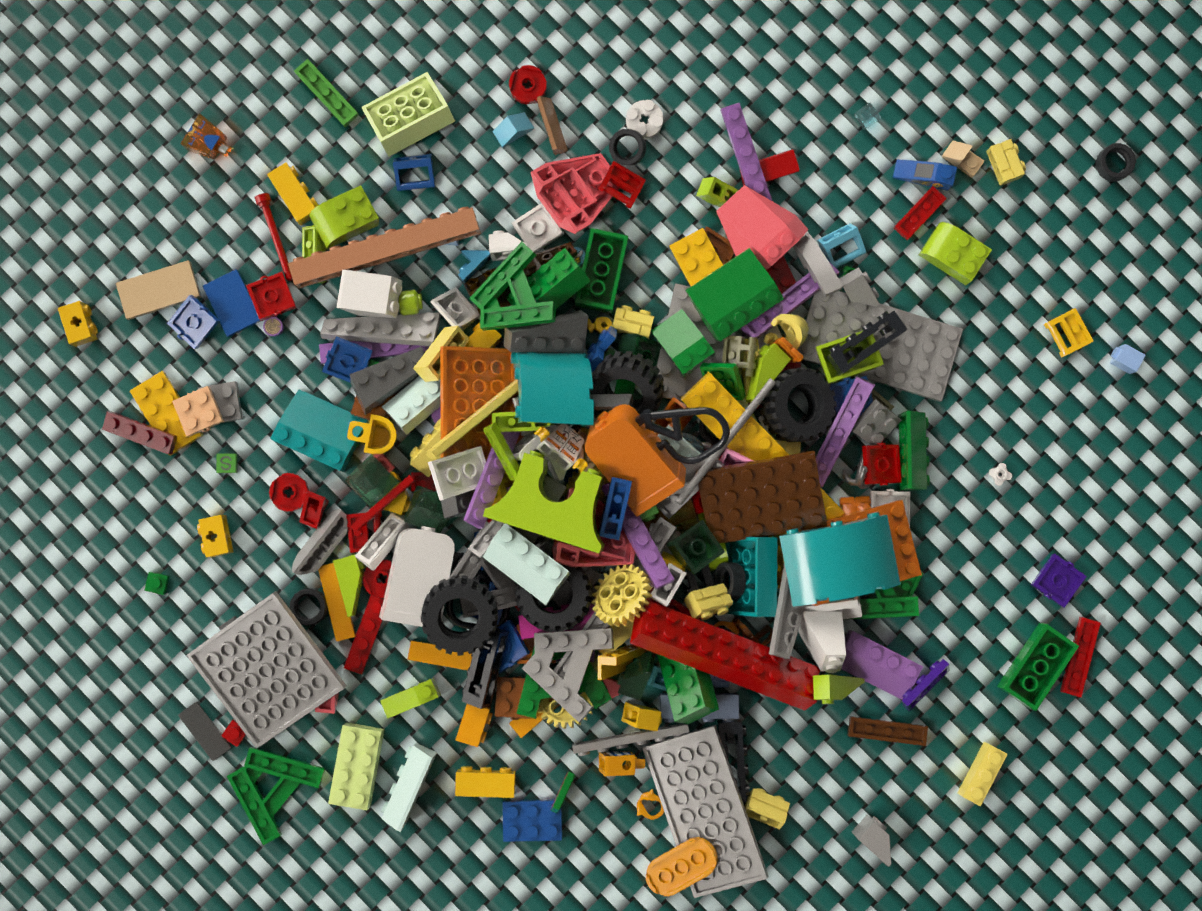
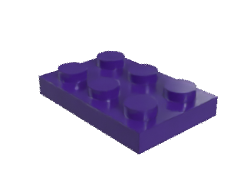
(925, 684)

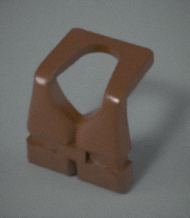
(747, 633)

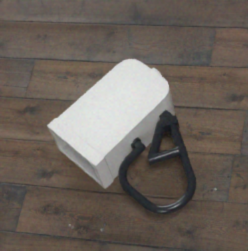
(417, 565)

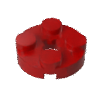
(521, 76)
(283, 483)
(370, 579)

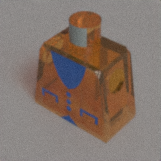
(205, 139)

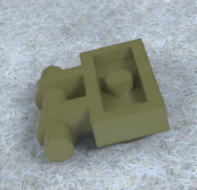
(734, 352)

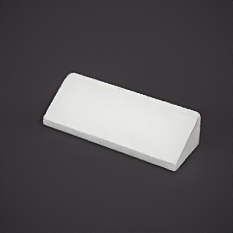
(381, 541)

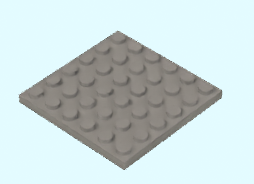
(266, 670)

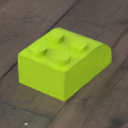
(344, 217)
(955, 252)
(870, 363)

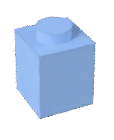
(1127, 358)

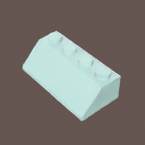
(414, 403)
(526, 564)
(408, 786)

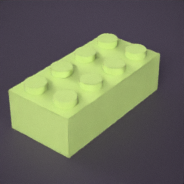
(356, 766)

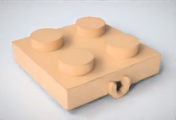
(198, 411)

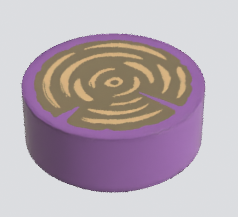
(273, 326)

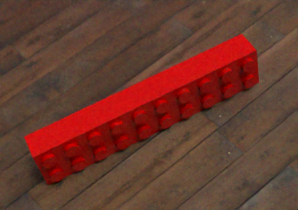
(724, 655)

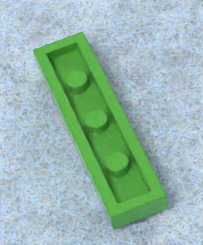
(326, 93)

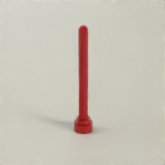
(263, 201)

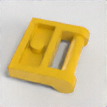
(1073, 328)

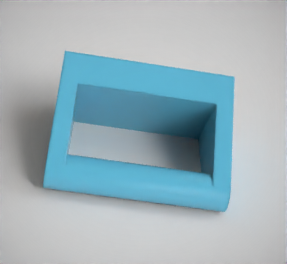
(838, 237)

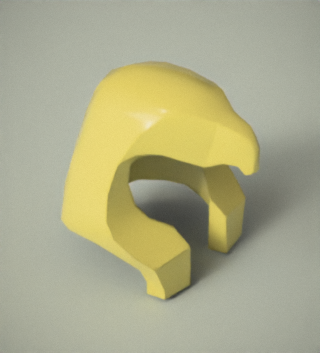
(794, 328)

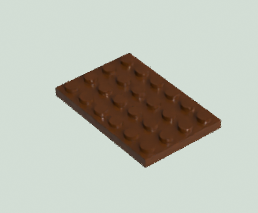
(763, 497)

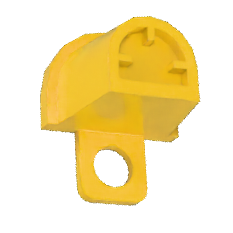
(378, 434)

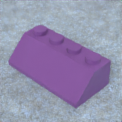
(879, 665)

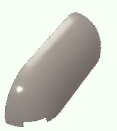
(321, 543)

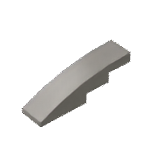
(817, 265)

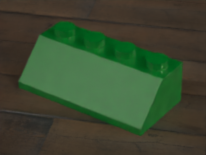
(913, 451)

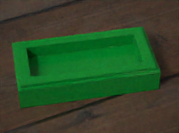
(562, 792)

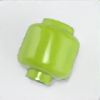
(410, 302)

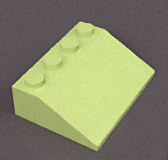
(408, 114)

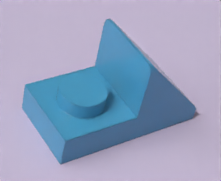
(477, 259)

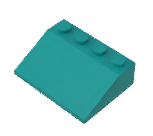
(318, 430)
(760, 566)

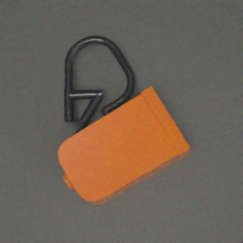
(627, 448)

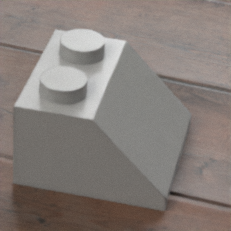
(873, 836)

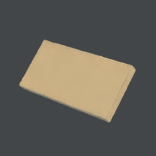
(157, 290)

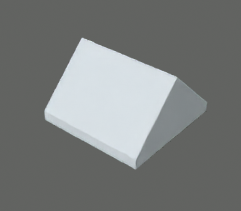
(455, 308)

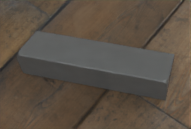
(204, 731)

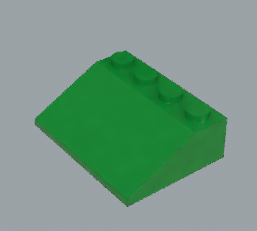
(734, 295)

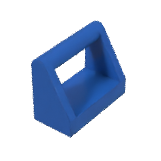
(413, 162)

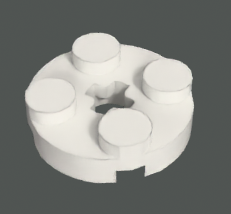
(649, 109)

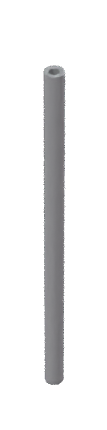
(733, 431)

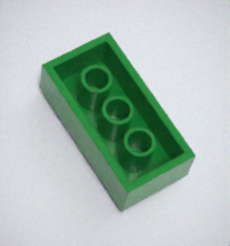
(603, 266)
(556, 280)
(1037, 666)
(688, 691)

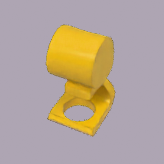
(599, 325)

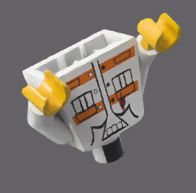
(562, 446)

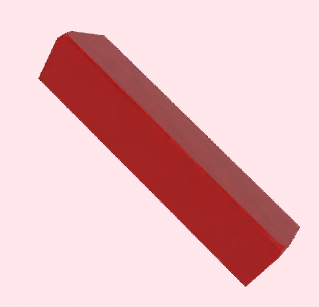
(778, 165)

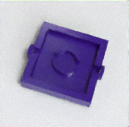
(1058, 580)

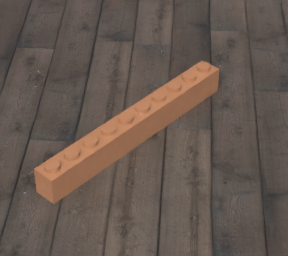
(385, 247)

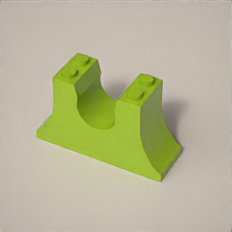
(532, 510)

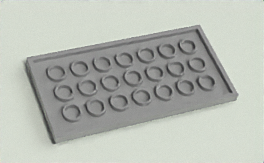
(913, 362)
(706, 803)

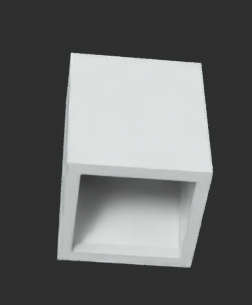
(369, 294)
(824, 638)

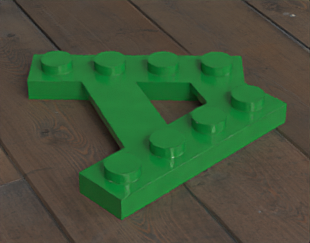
(512, 274)
(888, 605)
(533, 692)
(261, 810)

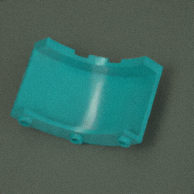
(553, 388)
(840, 560)

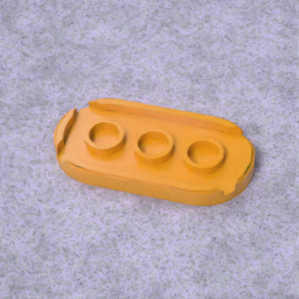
(681, 866)

